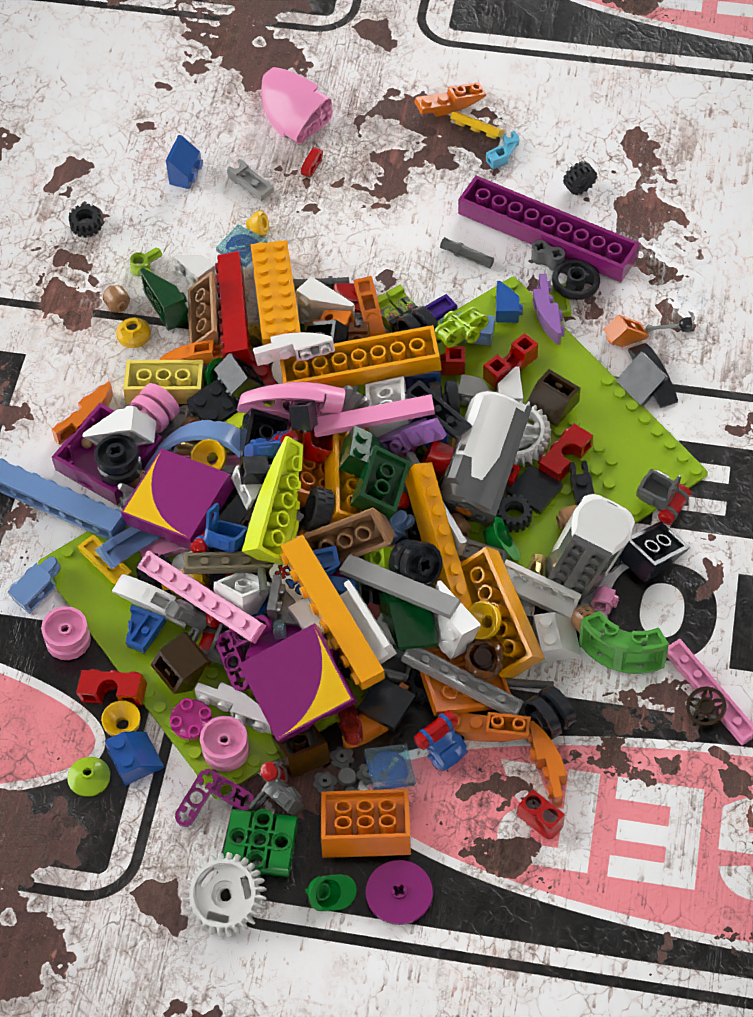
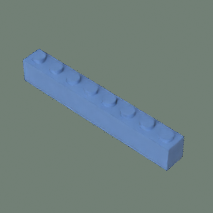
(60, 501)

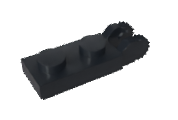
(580, 483)

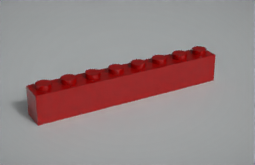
(232, 306)

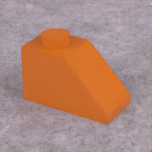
(624, 331)

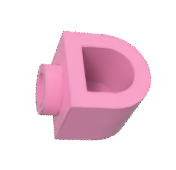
(604, 599)

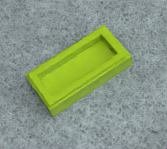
(563, 302)

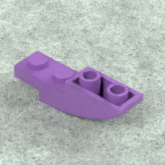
(547, 311)
(412, 434)

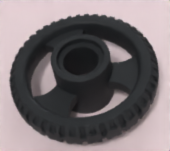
(576, 279)

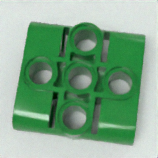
(284, 832)

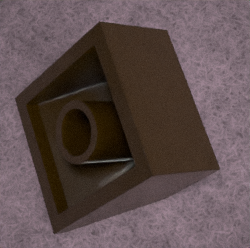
(303, 752)

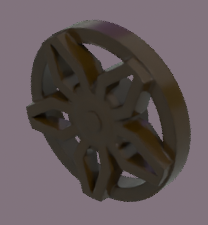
(706, 706)

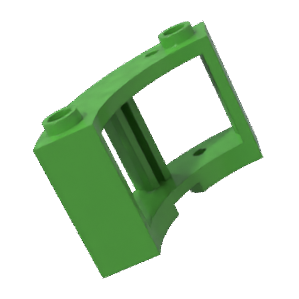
(622, 649)

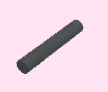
(263, 590)
(524, 683)

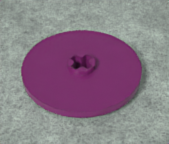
(401, 908)

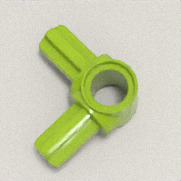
(144, 260)

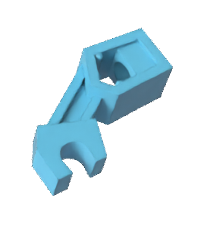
(499, 156)

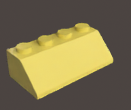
(177, 377)

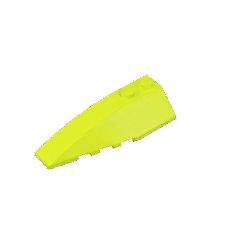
(276, 506)

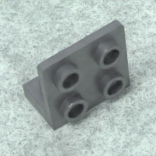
(279, 602)

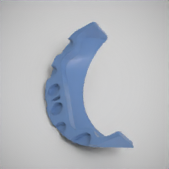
(200, 430)
(124, 545)

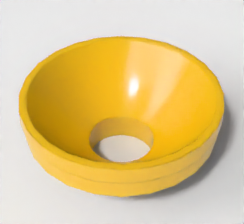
(136, 337)
(205, 448)
(480, 611)
(120, 711)

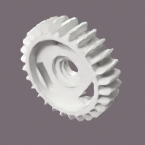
(535, 435)
(209, 900)

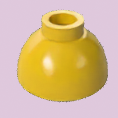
(258, 223)

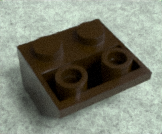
(554, 396)
(180, 664)

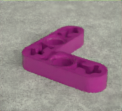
(235, 644)
(214, 788)

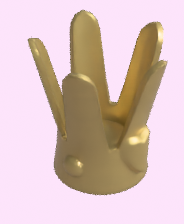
(185, 448)
(538, 563)

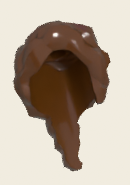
(484, 658)

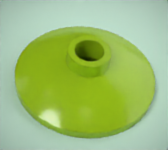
(88, 784)

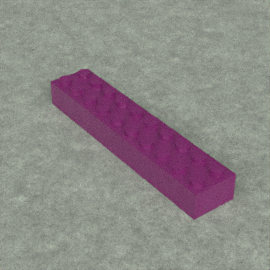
(534, 221)

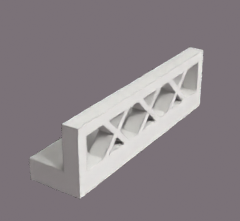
(538, 591)
(367, 624)

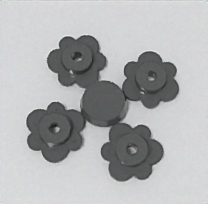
(345, 777)

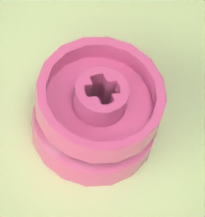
(157, 404)
(66, 633)
(224, 743)

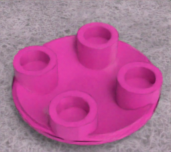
(189, 718)

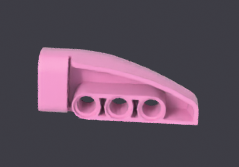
(294, 104)
(280, 396)

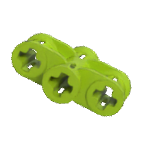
(461, 327)

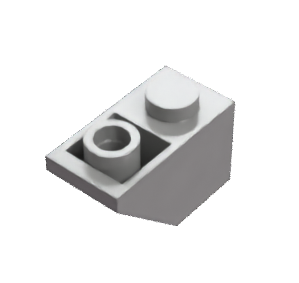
(469, 387)

